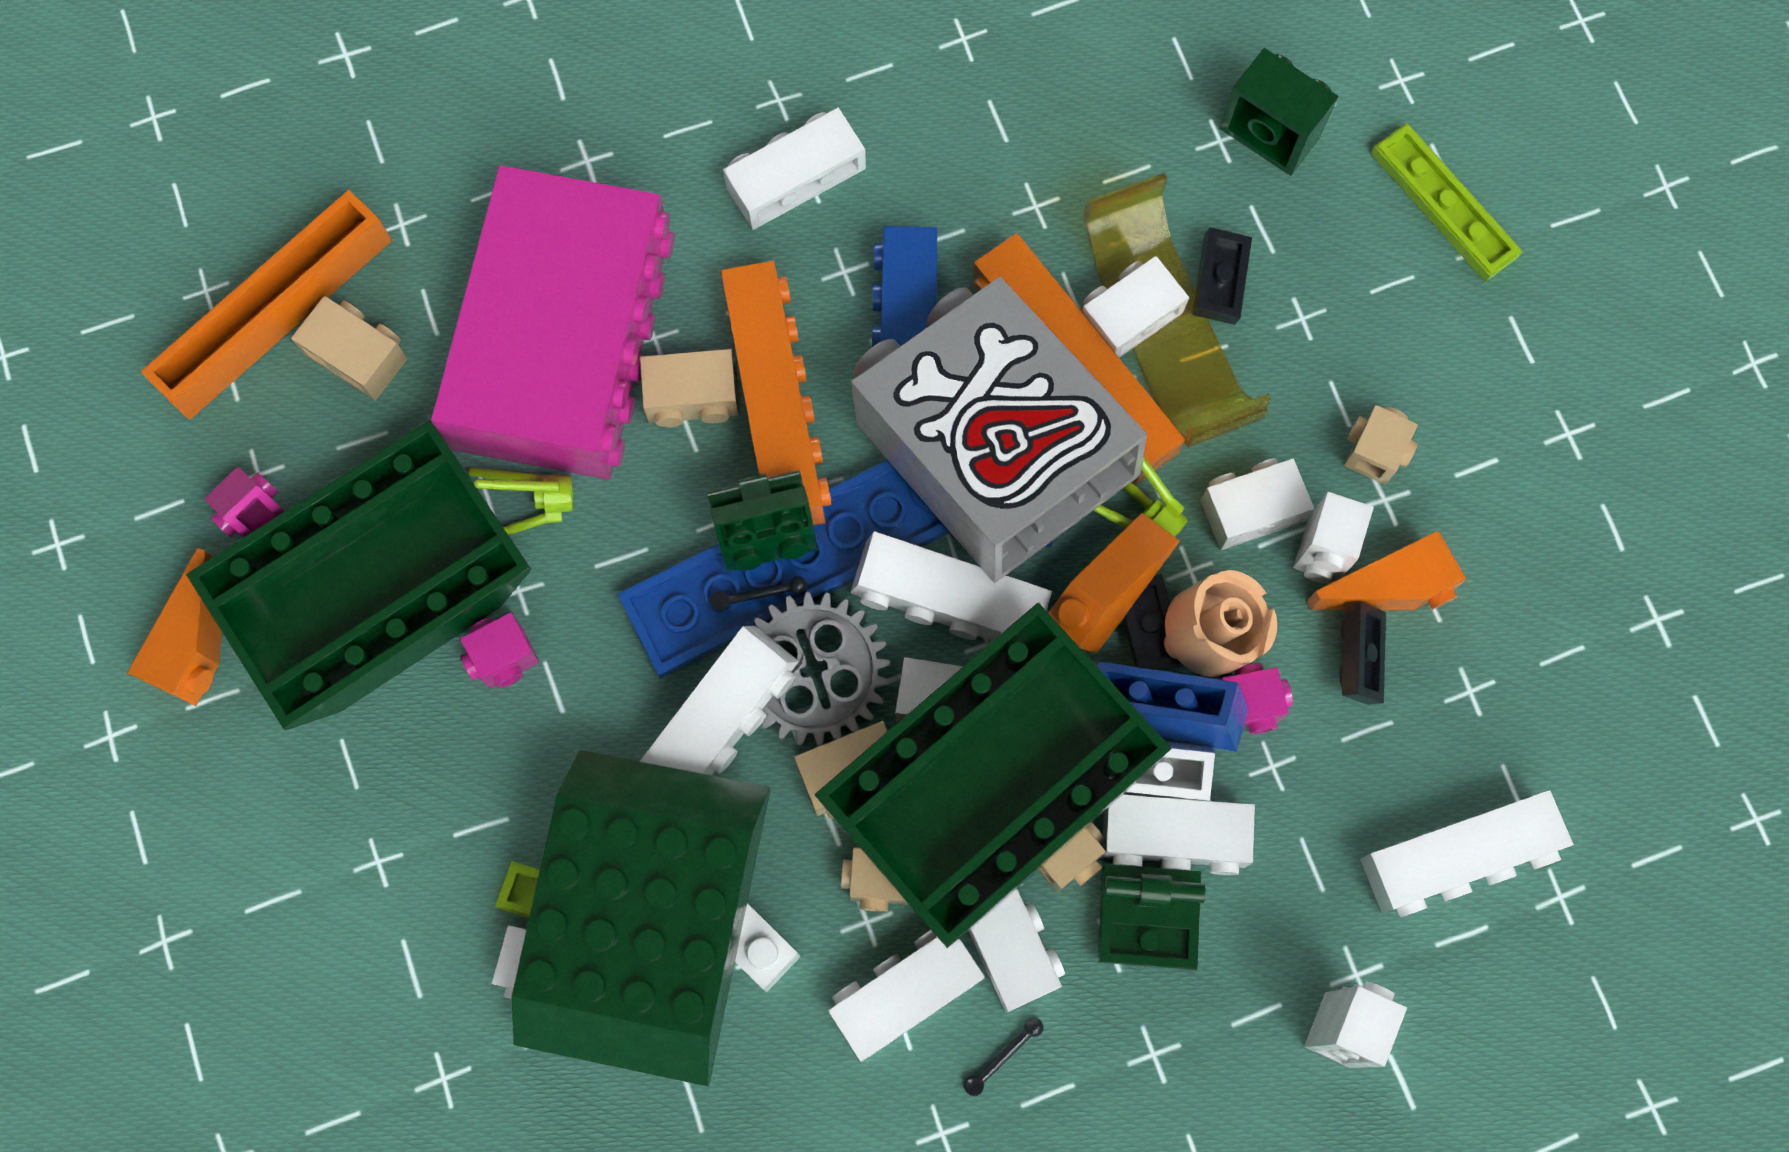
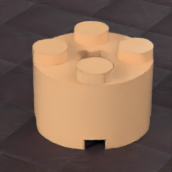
(1220, 624)

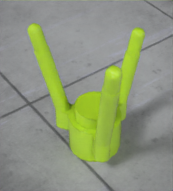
(550, 493)
(1165, 514)

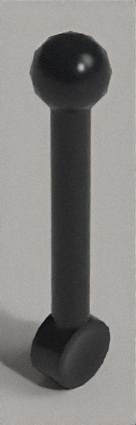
(720, 601)
(975, 1084)

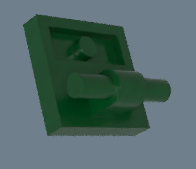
(762, 520)
(1150, 917)

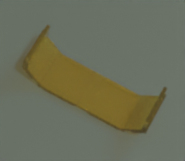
(1184, 357)

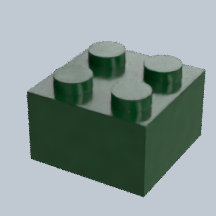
(1278, 111)

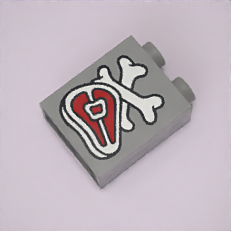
(996, 425)

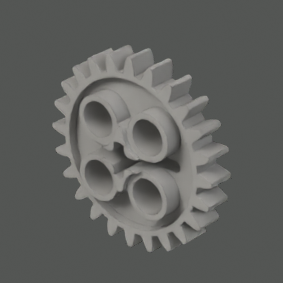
(853, 654)

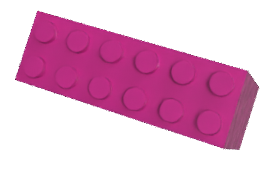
(554, 323)

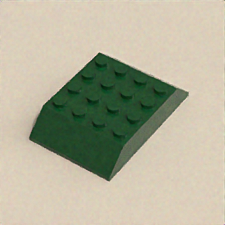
(361, 579)
(992, 774)
(638, 916)

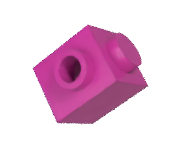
(243, 503)
(497, 651)
(1265, 697)

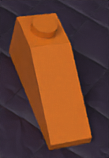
(1399, 581)
(1112, 583)
(182, 644)

